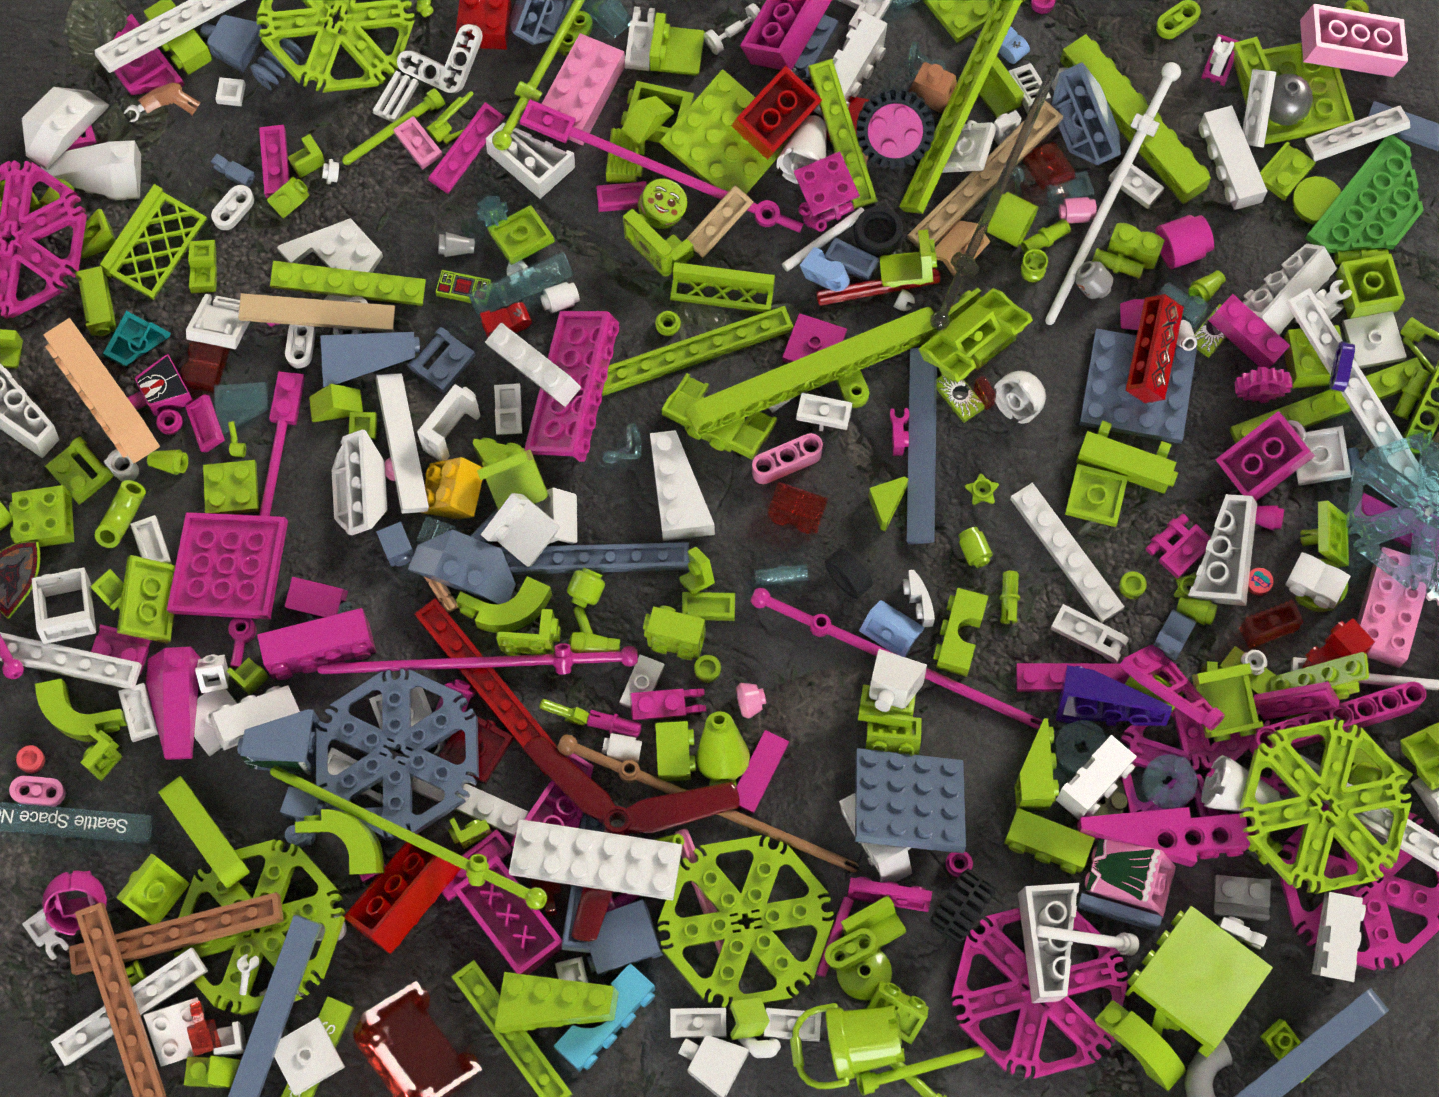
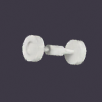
(714, 41)

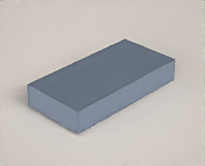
(854, 259)

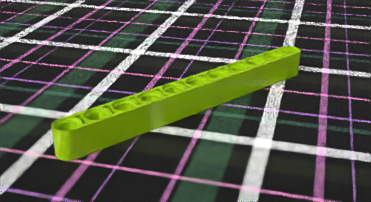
(811, 371)

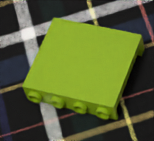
(1199, 978)

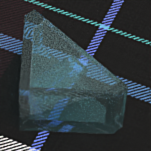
(609, 15)

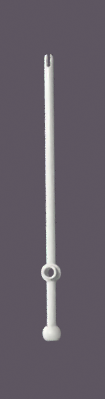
(1144, 126)

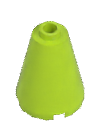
(722, 749)

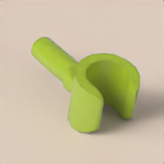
(235, 449)

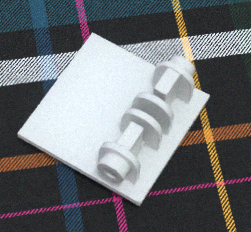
(169, 1031)

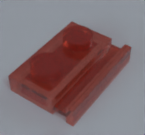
(1048, 165)

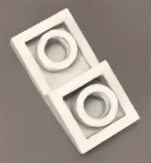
(918, 593)

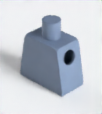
(232, 40)

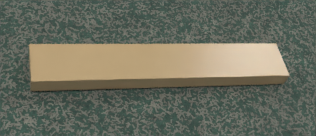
(316, 312)

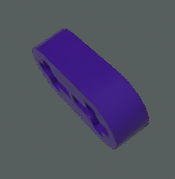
(1342, 366)

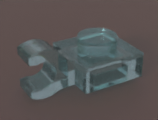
(1075, 188)

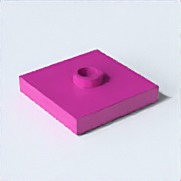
(811, 336)

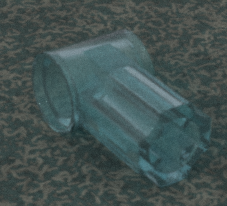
(1194, 306)

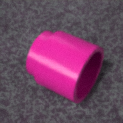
(1185, 240)

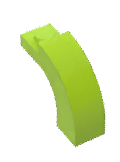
(509, 615)
(56, 706)
(359, 838)
(1144, 1043)

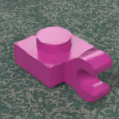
(899, 437)

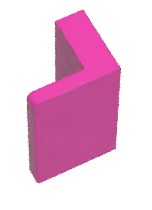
(314, 597)

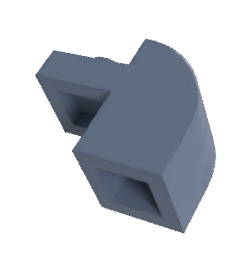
(1174, 634)

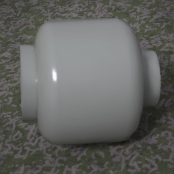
(1094, 279)

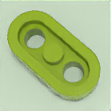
(1176, 20)
(576, 28)
(852, 382)
(851, 947)

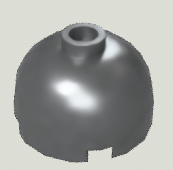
(1290, 99)

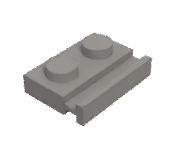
(1241, 897)

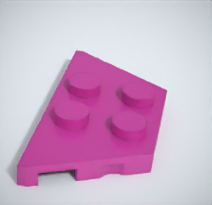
(148, 70)

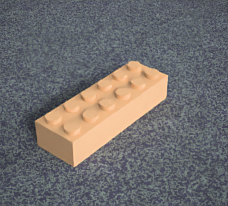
(100, 392)

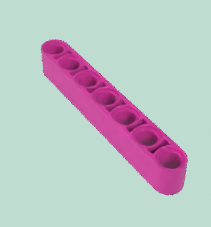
(1348, 711)

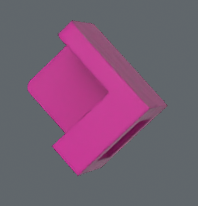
(1131, 313)

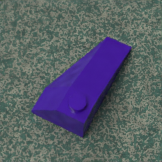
(1097, 697)

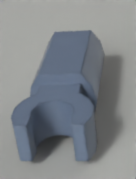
(233, 171)

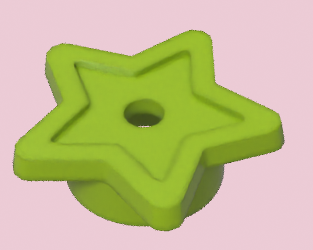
(982, 483)
(1182, 583)

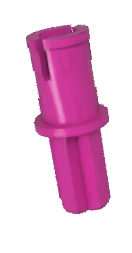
(614, 724)

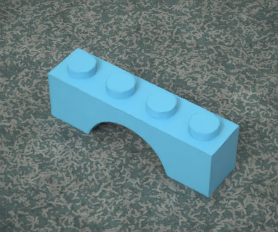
(582, 1044)

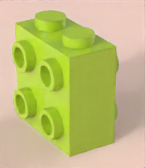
(42, 516)
(675, 632)

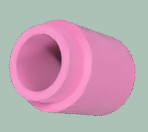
(1078, 210)

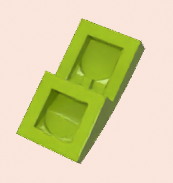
(202, 266)

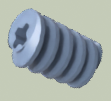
(270, 66)

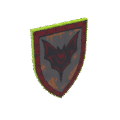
(17, 568)

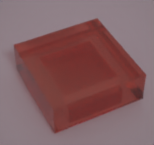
(985, 392)

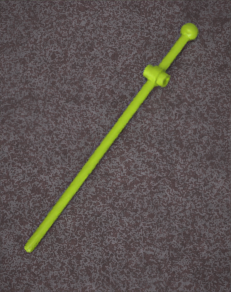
(502, 139)
(476, 868)

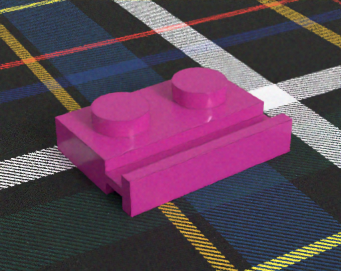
(121, 645)

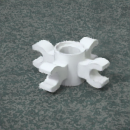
(1329, 300)

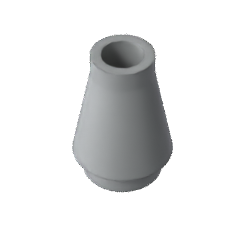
(452, 245)

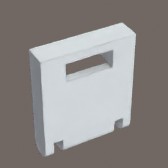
(217, 323)

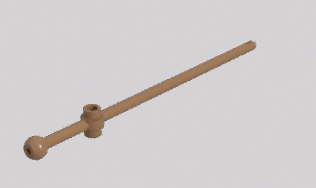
(568, 746)

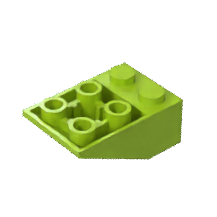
(1035, 784)

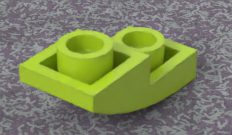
(1280, 1039)

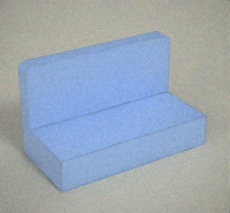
(891, 628)

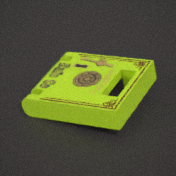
(648, 242)

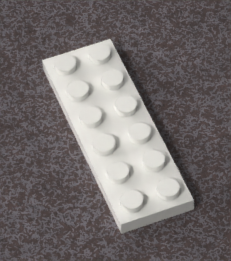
(595, 859)

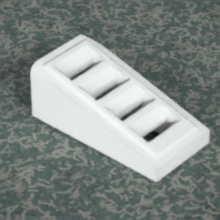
(1036, 82)

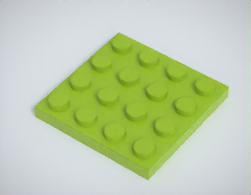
(1330, 101)
(709, 143)

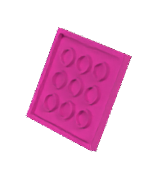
(227, 565)

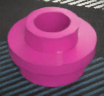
(164, 416)
(952, 857)

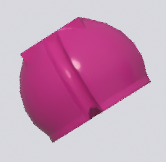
(59, 910)

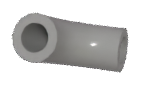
(1203, 1070)

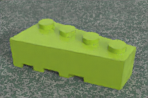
(549, 1002)

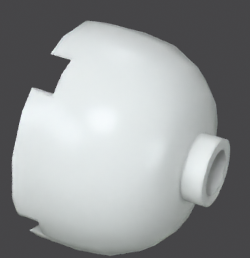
(1020, 396)

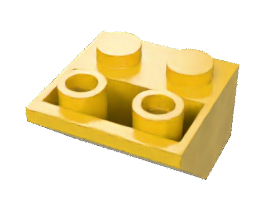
(452, 488)

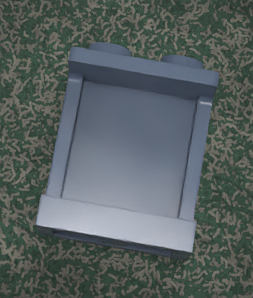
(624, 938)

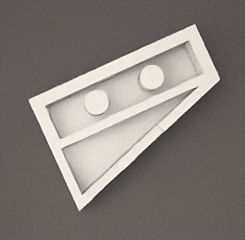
(532, 162)
(1097, 779)
(1338, 936)

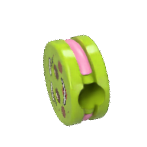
(662, 203)

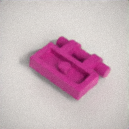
(1185, 552)

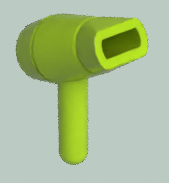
(587, 641)

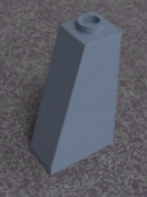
(360, 354)

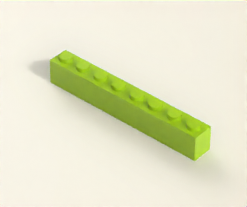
(1163, 151)

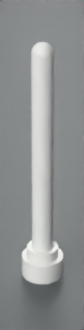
(1124, 942)

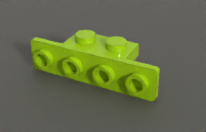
(1341, 673)

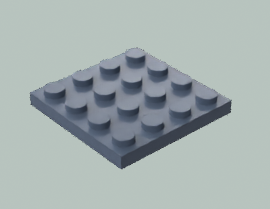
(1109, 401)
(909, 801)

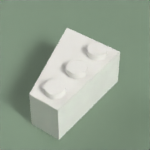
(889, 860)

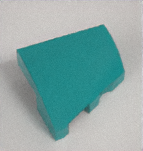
(133, 339)

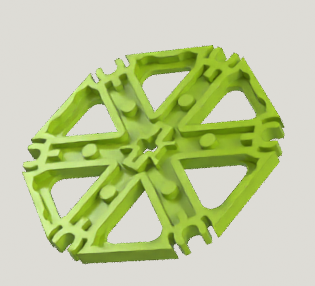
(327, 42)
(1345, 802)
(269, 941)
(761, 941)

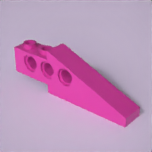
(1174, 824)

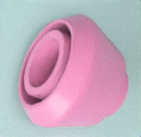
(750, 699)

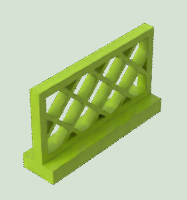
(132, 236)

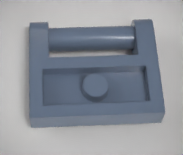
(447, 366)

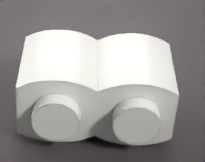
(1317, 581)

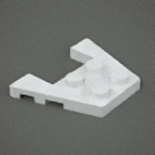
(338, 247)

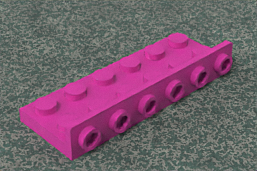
(582, 350)

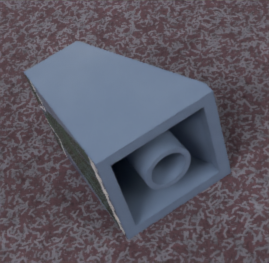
(282, 743)

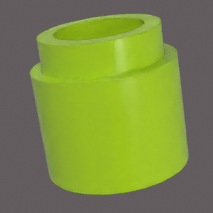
(1012, 219)

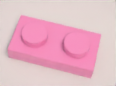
(418, 142)

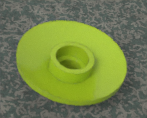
(862, 986)

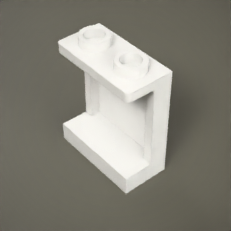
(444, 418)

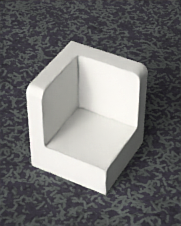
(232, 1040)

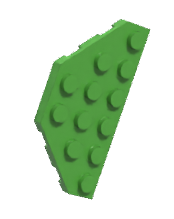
(1374, 205)

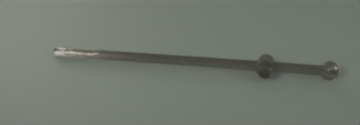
(965, 263)

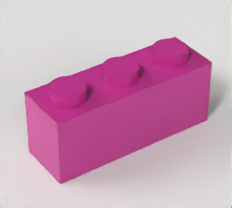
(1248, 332)

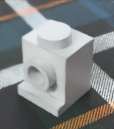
(212, 667)

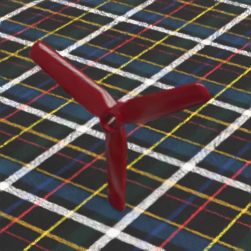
(643, 817)

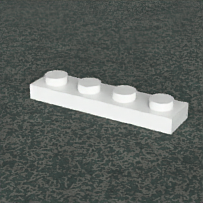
(1357, 133)

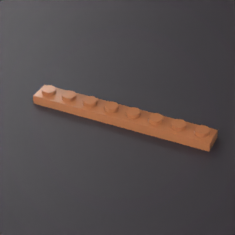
(188, 930)
(119, 1002)

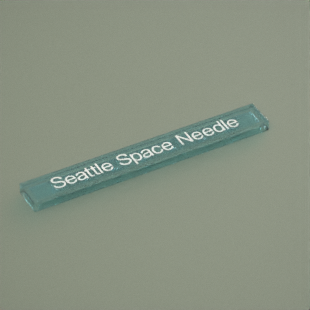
(75, 822)

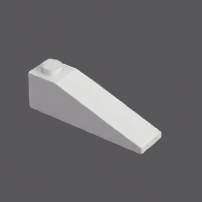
(102, 169)

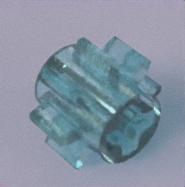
(492, 210)

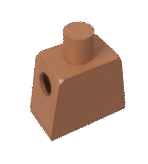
(934, 86)

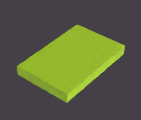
(146, 600)

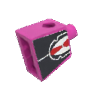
(160, 388)

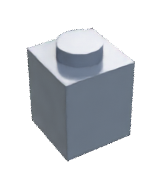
(396, 545)

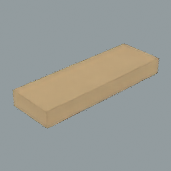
(719, 221)

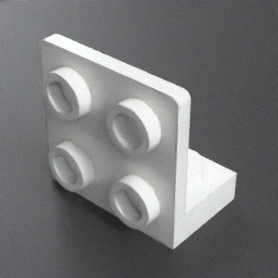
(521, 528)

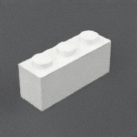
(252, 711)

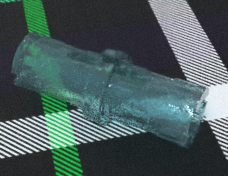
(781, 575)

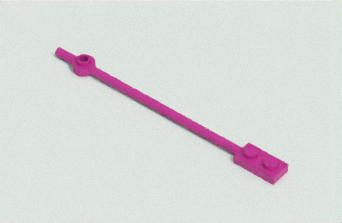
(561, 126)
(283, 412)

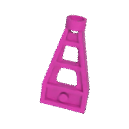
(1151, 661)

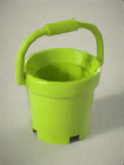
(857, 1042)

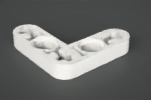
(444, 72)

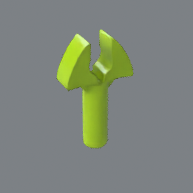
(574, 715)

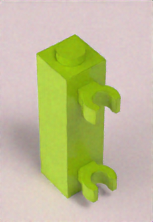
(1115, 457)

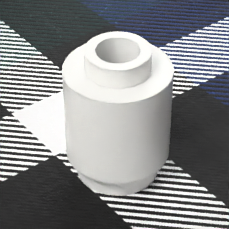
(560, 297)
(622, 747)

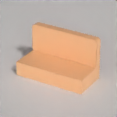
(958, 241)

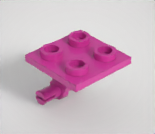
(827, 186)

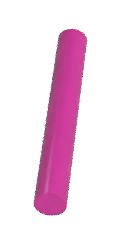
(835, 933)

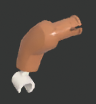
(162, 96)

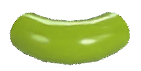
(120, 514)

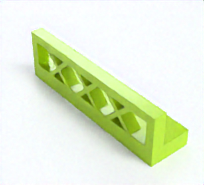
(725, 279)

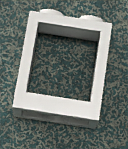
(67, 625)

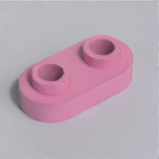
(38, 791)

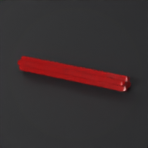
(865, 289)

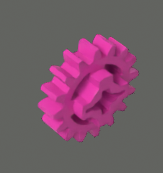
(1263, 384)

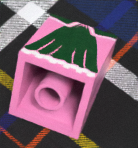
(1131, 876)

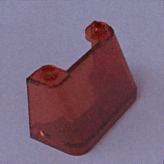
(411, 1049)

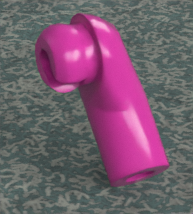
(811, 221)

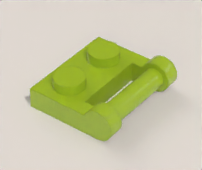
(73, 477)

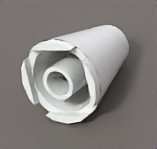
(804, 147)
(1227, 786)

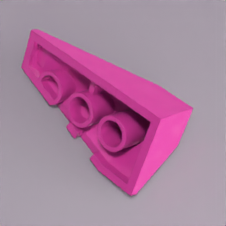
(173, 698)

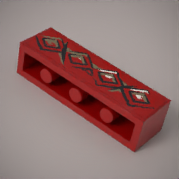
(1154, 348)

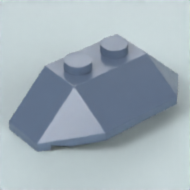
(538, 19)
(1087, 118)
(465, 566)

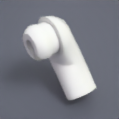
(763, 1048)

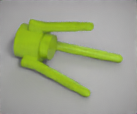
(440, 128)
(1415, 331)

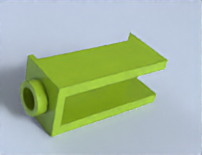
(96, 301)

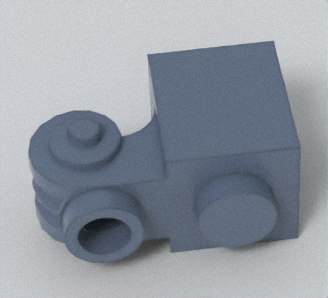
(295, 807)

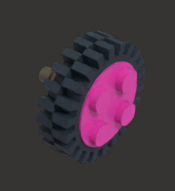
(895, 128)

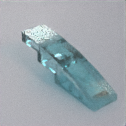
(521, 284)

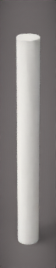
(822, 240)

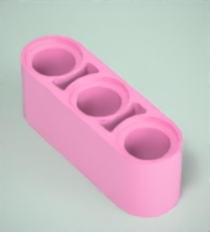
(793, 448)

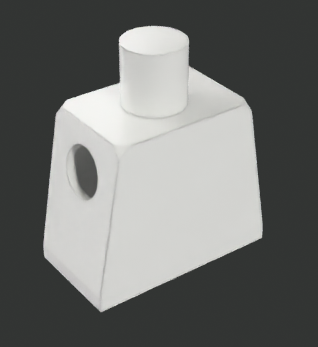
(895, 680)
(714, 1063)

